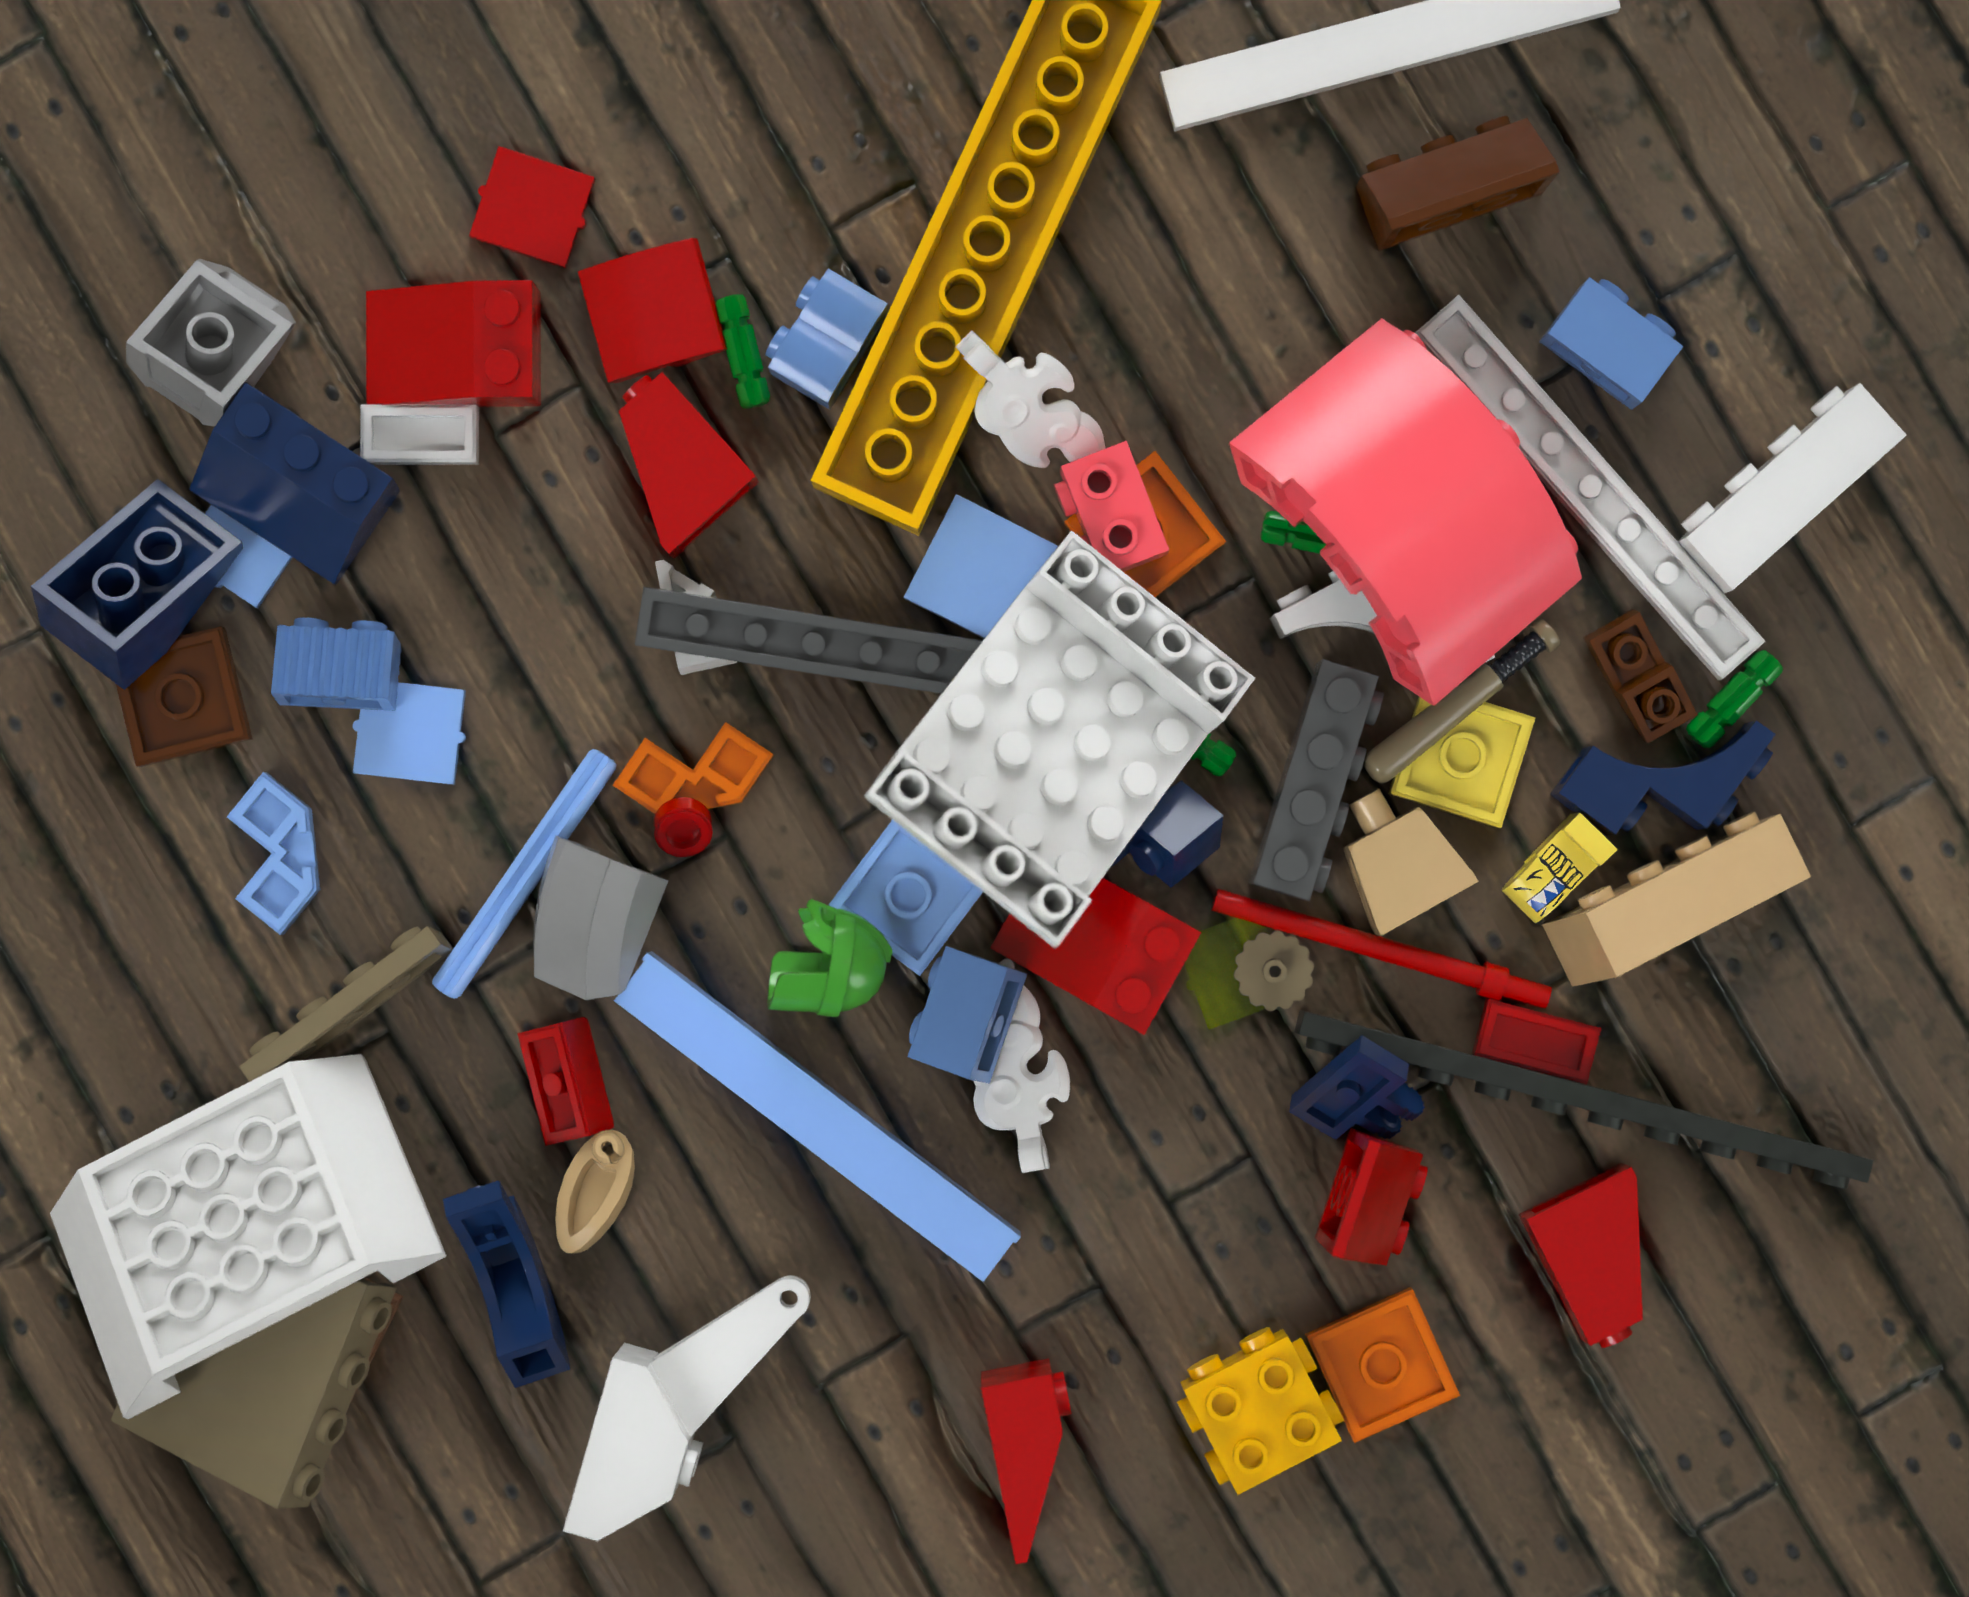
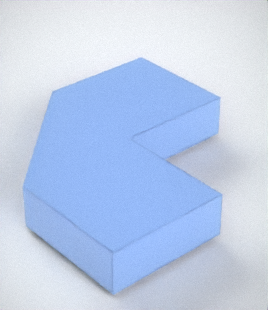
(290, 873)

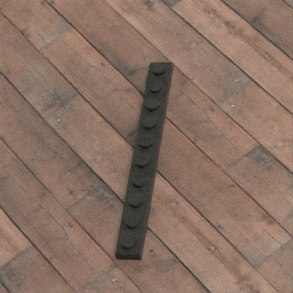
(1604, 1106)

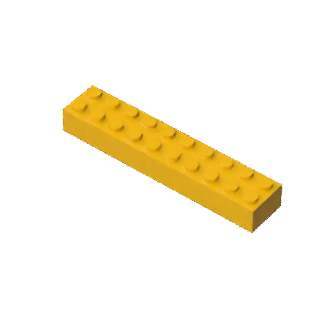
(982, 253)

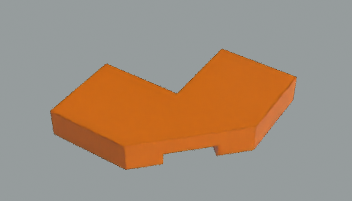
(718, 780)

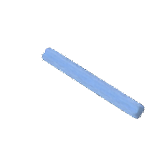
(523, 874)

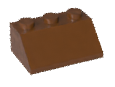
(1455, 181)

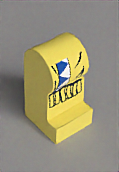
(1558, 866)

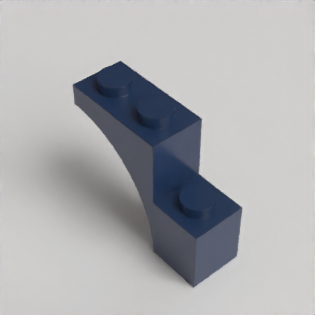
(1698, 793)
(1175, 835)

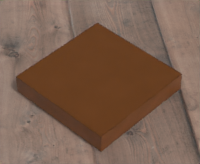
(186, 701)

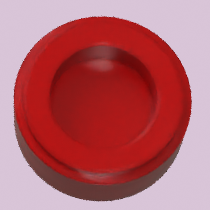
(683, 827)

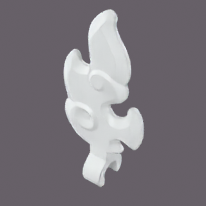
(1015, 411)
(1017, 1096)

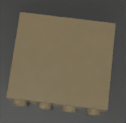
(274, 1400)

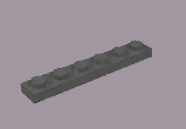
(800, 640)

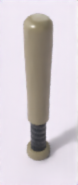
(1436, 721)

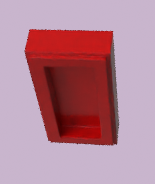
(1536, 1041)

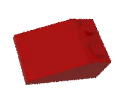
(455, 344)
(1114, 956)
(1370, 1198)
(1025, 1433)

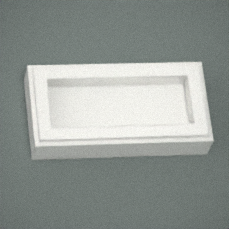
(419, 434)

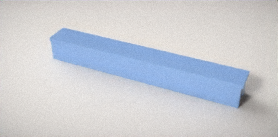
(817, 1116)

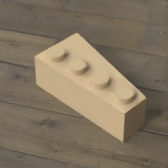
(1677, 900)

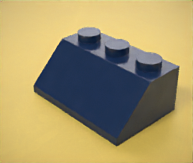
(292, 484)

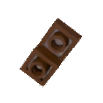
(1640, 676)

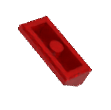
(566, 1080)

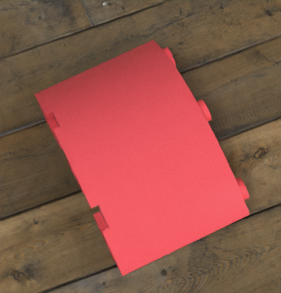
(1415, 505)

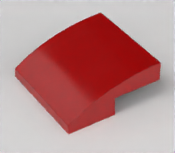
(652, 310)

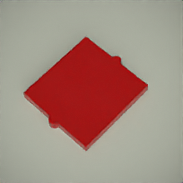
(532, 207)

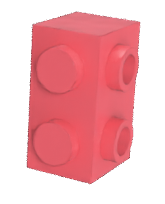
(1112, 507)

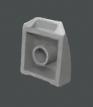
(208, 340)
(591, 920)

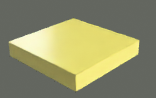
(1471, 766)

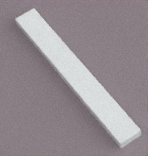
(1359, 52)
(1593, 491)

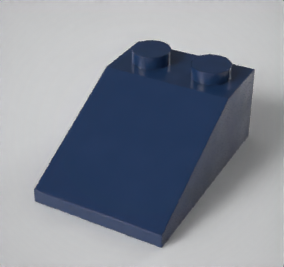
(135, 583)

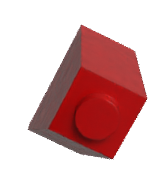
(681, 462)
(1593, 1253)

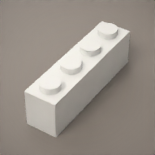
(1791, 487)

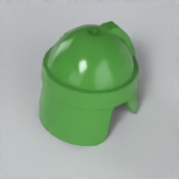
(838, 977)

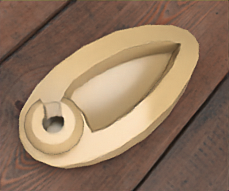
(594, 1190)

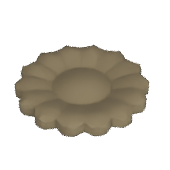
(1274, 970)

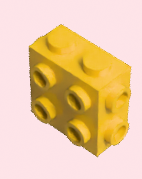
(1259, 1409)

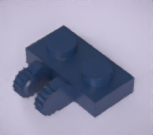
(1361, 1088)

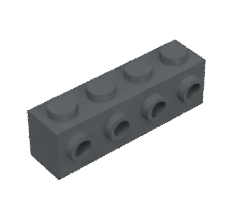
(1314, 779)

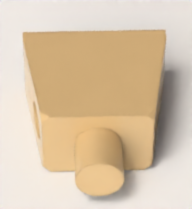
(1401, 863)

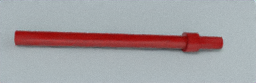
(1489, 980)

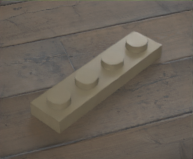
(364, 992)

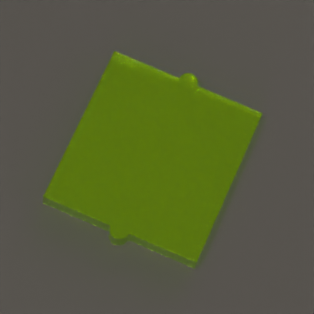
(1212, 971)

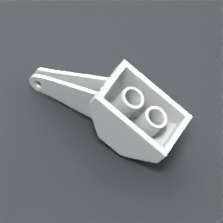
(659, 1400)

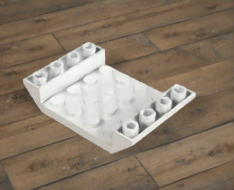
(1059, 737)
(239, 1220)

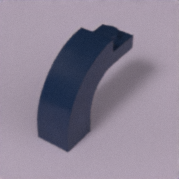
(512, 1282)

